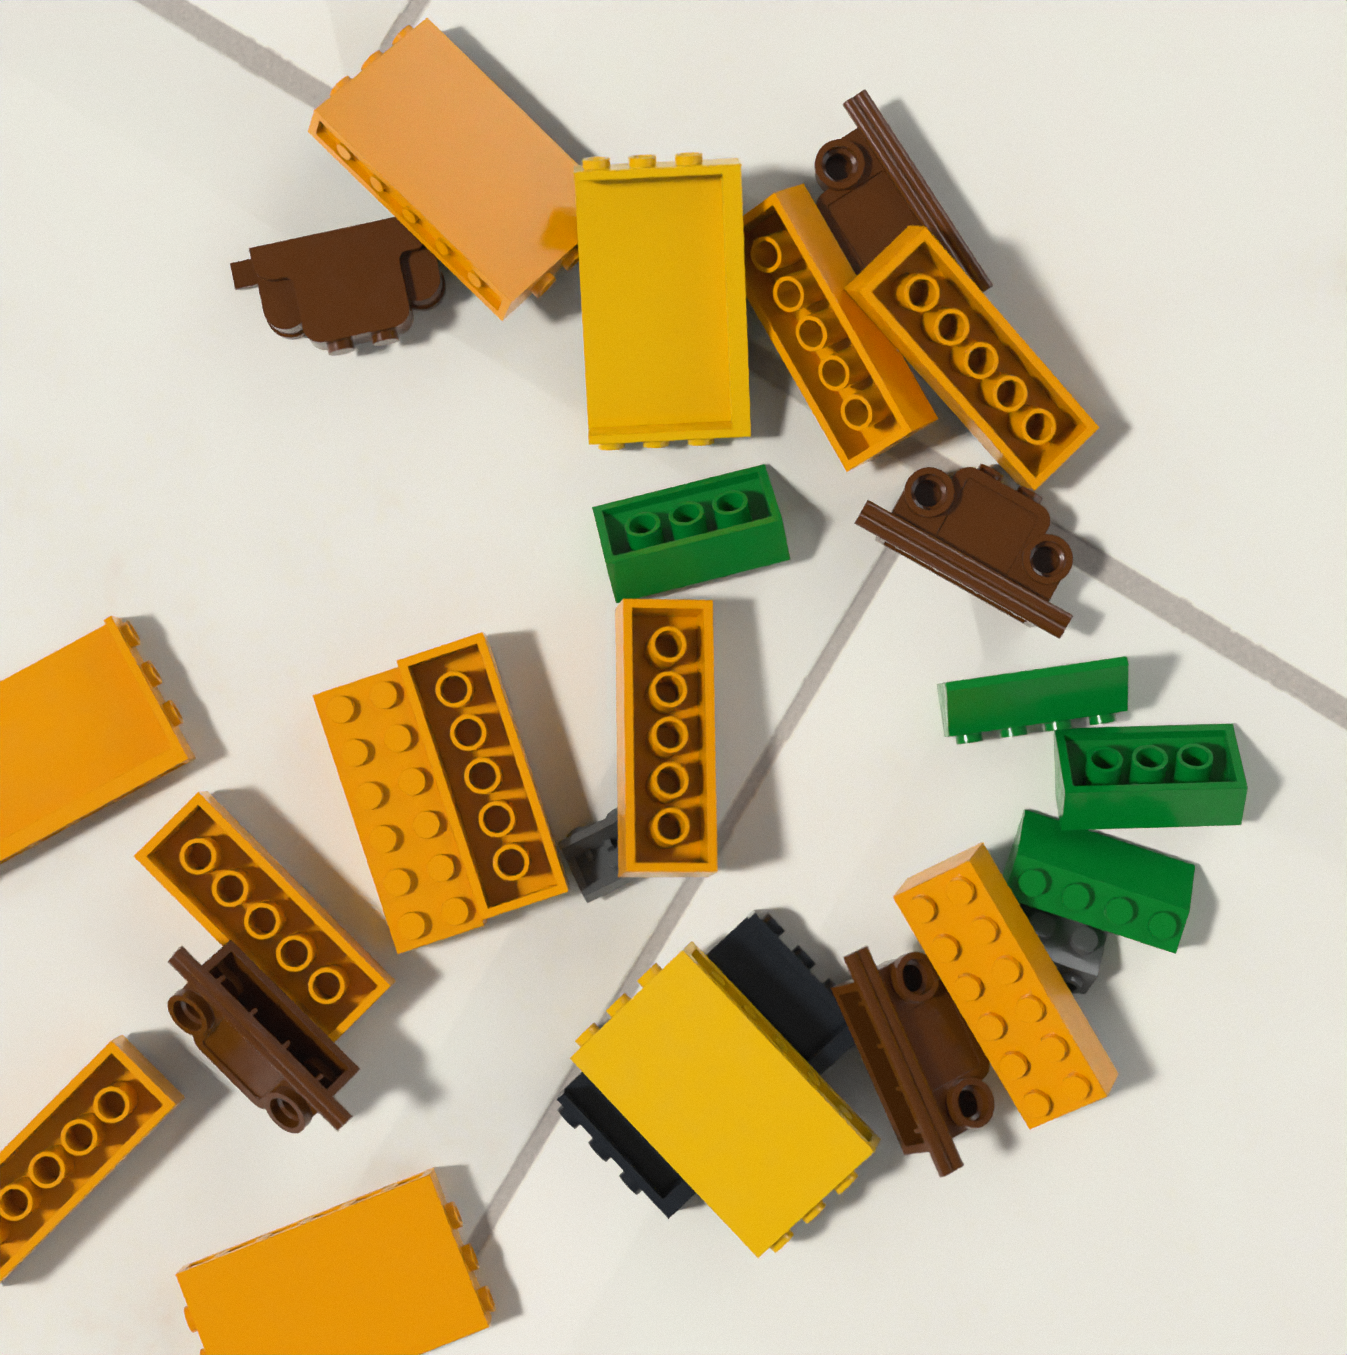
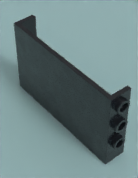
(782, 990)

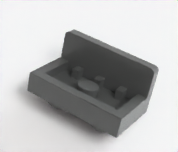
(594, 857)
(1071, 945)

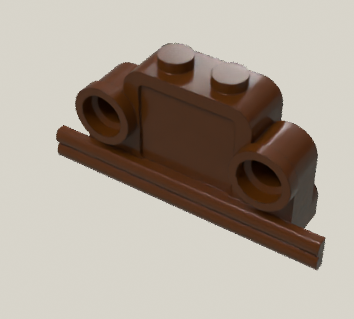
(879, 192)
(344, 284)
(979, 540)
(260, 1038)
(916, 1053)

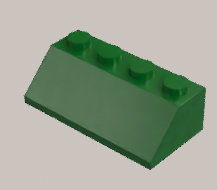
(691, 533)
(1034, 697)
(1148, 777)
(1100, 881)

